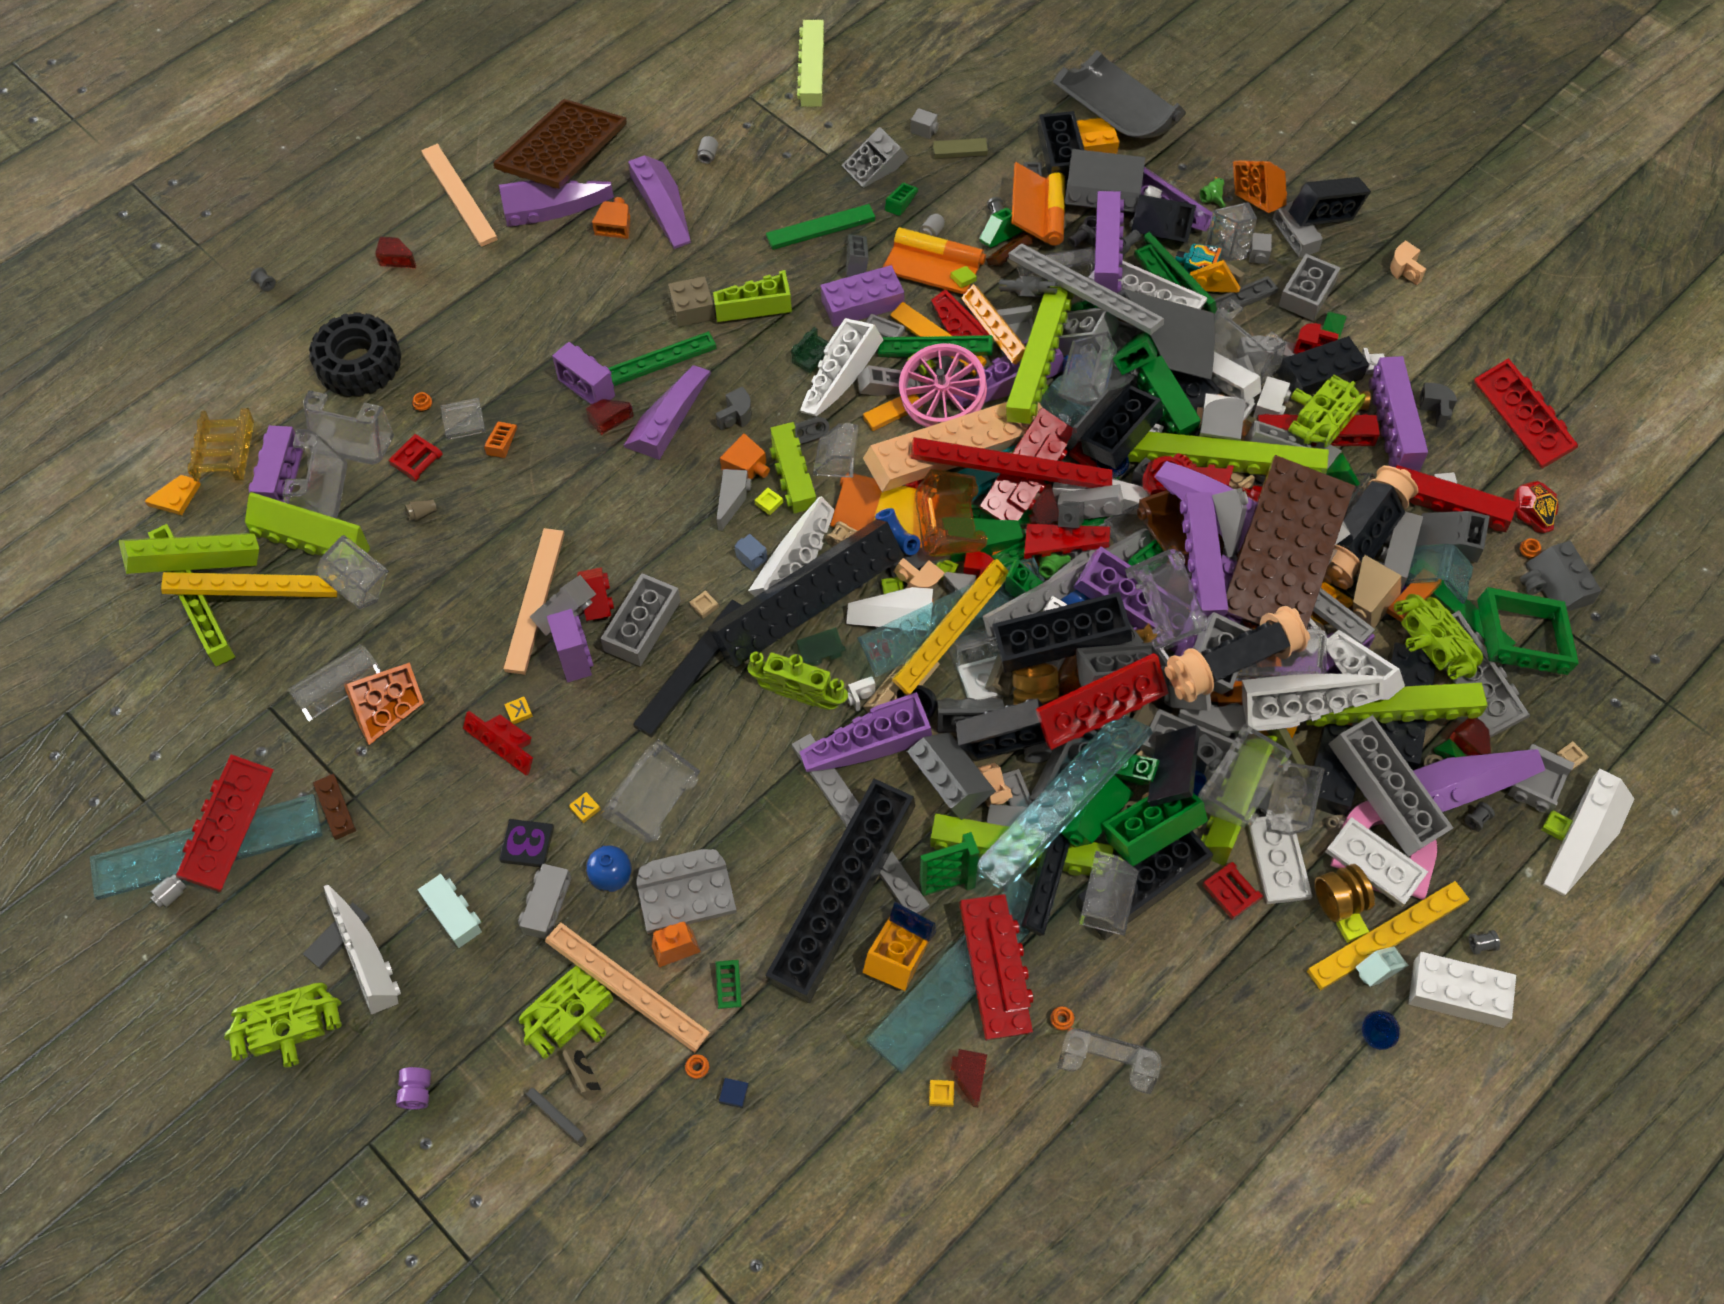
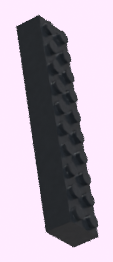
(806, 592)
(841, 890)

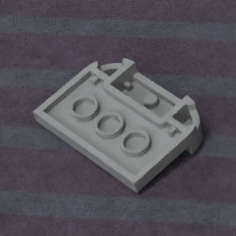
(685, 889)

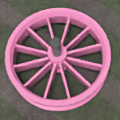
(943, 385)

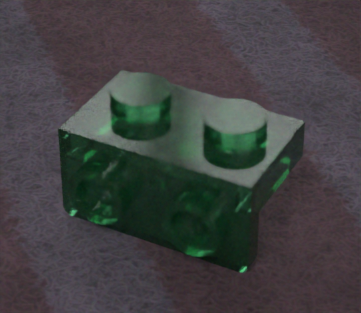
(809, 351)
(820, 646)

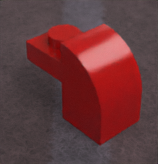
(1312, 336)
(976, 563)

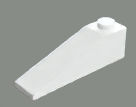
(887, 607)
(1357, 659)

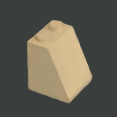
(1375, 591)

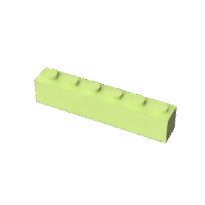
(812, 63)

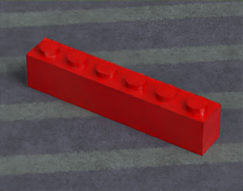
(1360, 431)
(1452, 497)

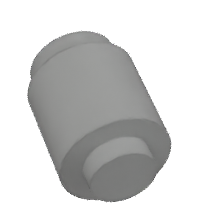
(707, 149)
(933, 225)
(167, 891)

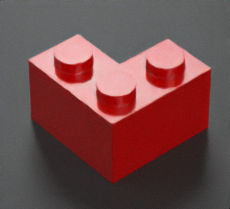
(601, 603)

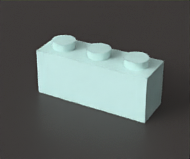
(450, 910)

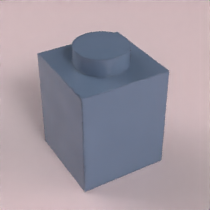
(750, 552)

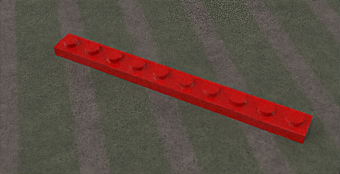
(1010, 463)

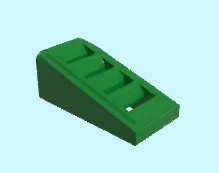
(898, 200)
(731, 964)

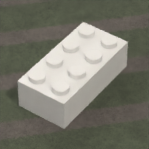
(1462, 989)

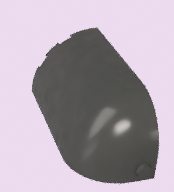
(1119, 98)

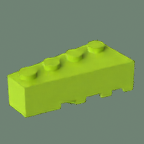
(754, 299)
(791, 467)

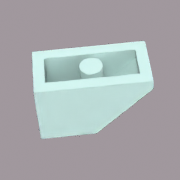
(1381, 966)

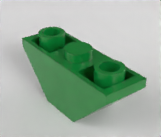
(999, 228)
(1020, 579)
(1138, 770)

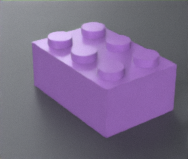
(583, 374)
(570, 645)

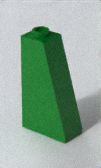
(1135, 353)
(999, 534)
(1102, 807)

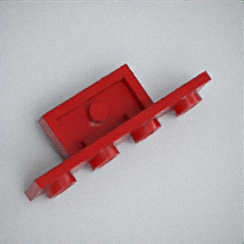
(501, 738)

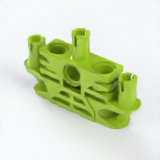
(1326, 411)
(1439, 636)
(797, 680)
(556, 1009)
(274, 1014)

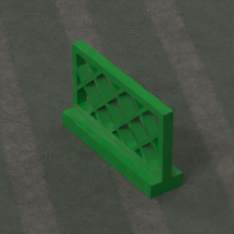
(950, 867)

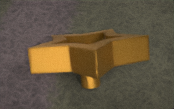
(1146, 634)

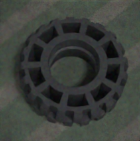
(360, 374)

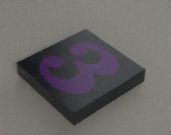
(526, 843)

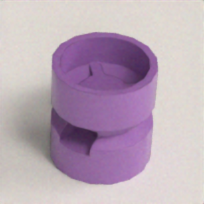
(413, 1088)

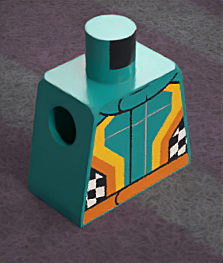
(1199, 257)

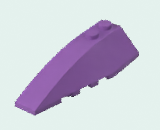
(661, 197)
(535, 202)
(1202, 215)
(1002, 375)
(664, 417)
(1182, 480)
(879, 733)
(1468, 778)

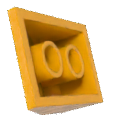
(1098, 136)
(895, 955)

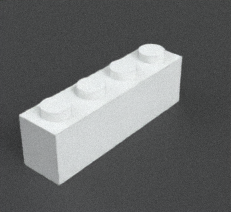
(1235, 379)

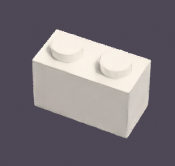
(1272, 397)

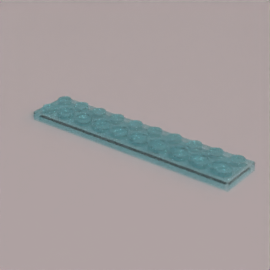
(901, 638)
(1061, 801)
(162, 856)
(938, 995)

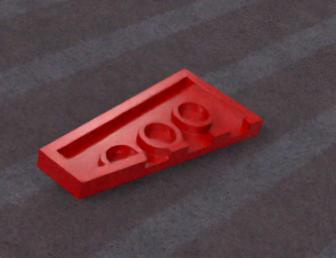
(955, 317)
(1048, 538)

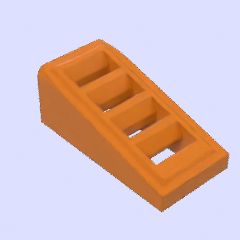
(502, 450)

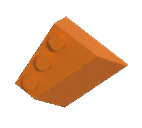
(1260, 184)
(383, 700)

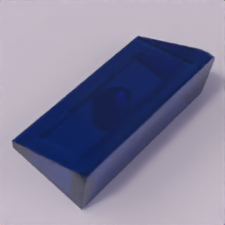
(912, 922)

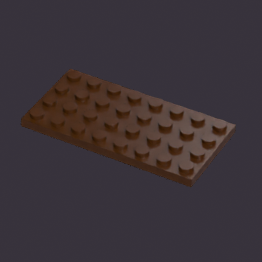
(560, 143)
(1288, 542)

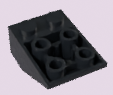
(1163, 218)

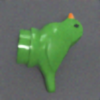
(1213, 192)
(1051, 564)

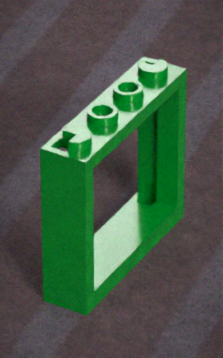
(1496, 599)

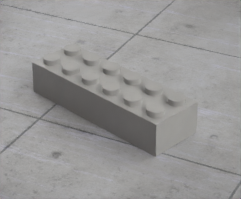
(1390, 785)

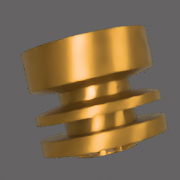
(1036, 683)
(1344, 892)

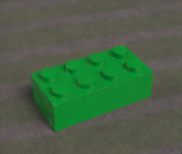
(1178, 412)
(1147, 829)

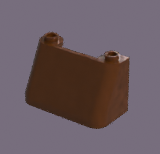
(1165, 521)

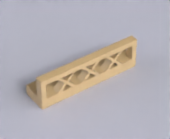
(889, 689)

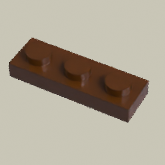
(1001, 255)
(334, 806)

